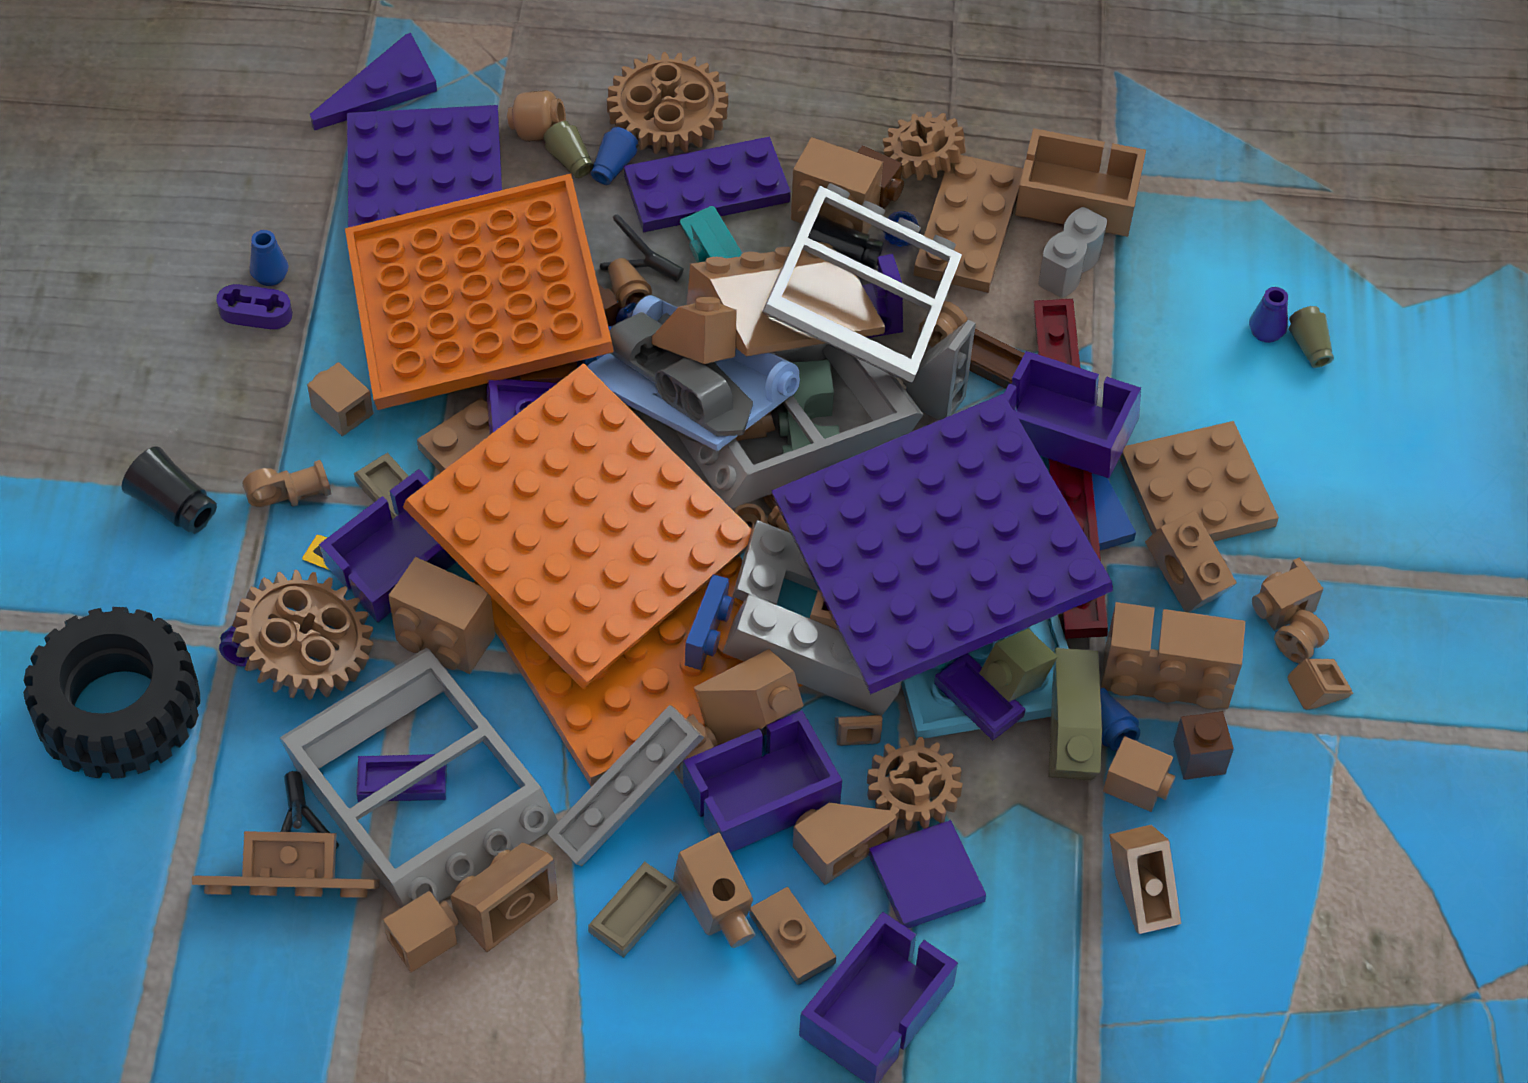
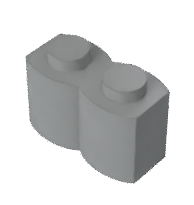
(1072, 252)

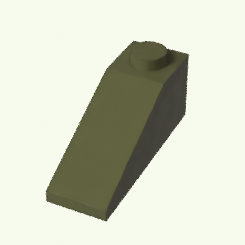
(1075, 715)

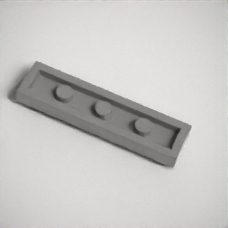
(625, 785)

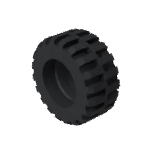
(102, 646)

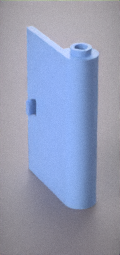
(762, 377)

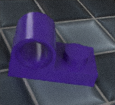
(886, 303)

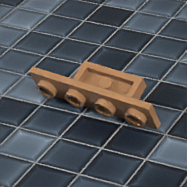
(288, 861)

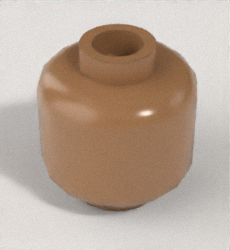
(534, 114)

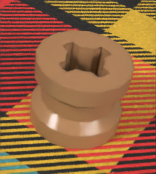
(948, 320)
(1301, 636)

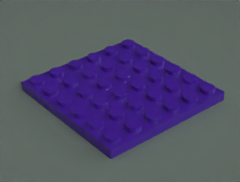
(940, 543)

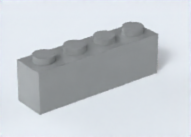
(808, 648)

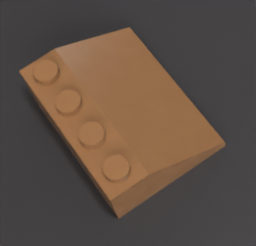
(814, 284)

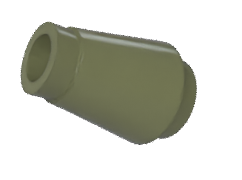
(568, 148)
(1312, 334)

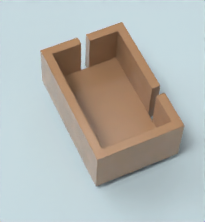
(1065, 176)
(1194, 661)

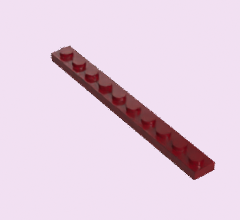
(1058, 341)

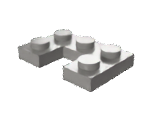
(767, 561)

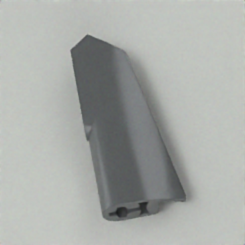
(687, 385)

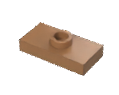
(792, 935)

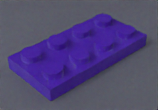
(727, 177)

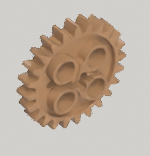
(668, 102)
(302, 634)

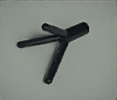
(651, 260)
(298, 807)

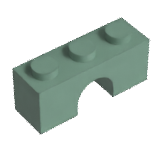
(816, 399)

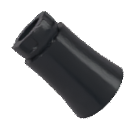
(847, 241)
(168, 490)

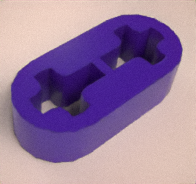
(254, 306)

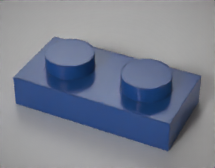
(704, 635)

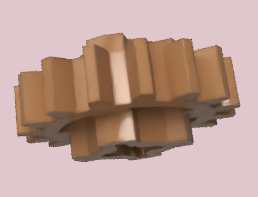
(925, 145)
(918, 778)

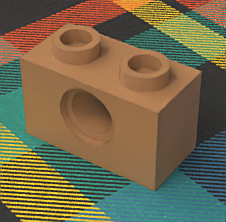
(1190, 561)

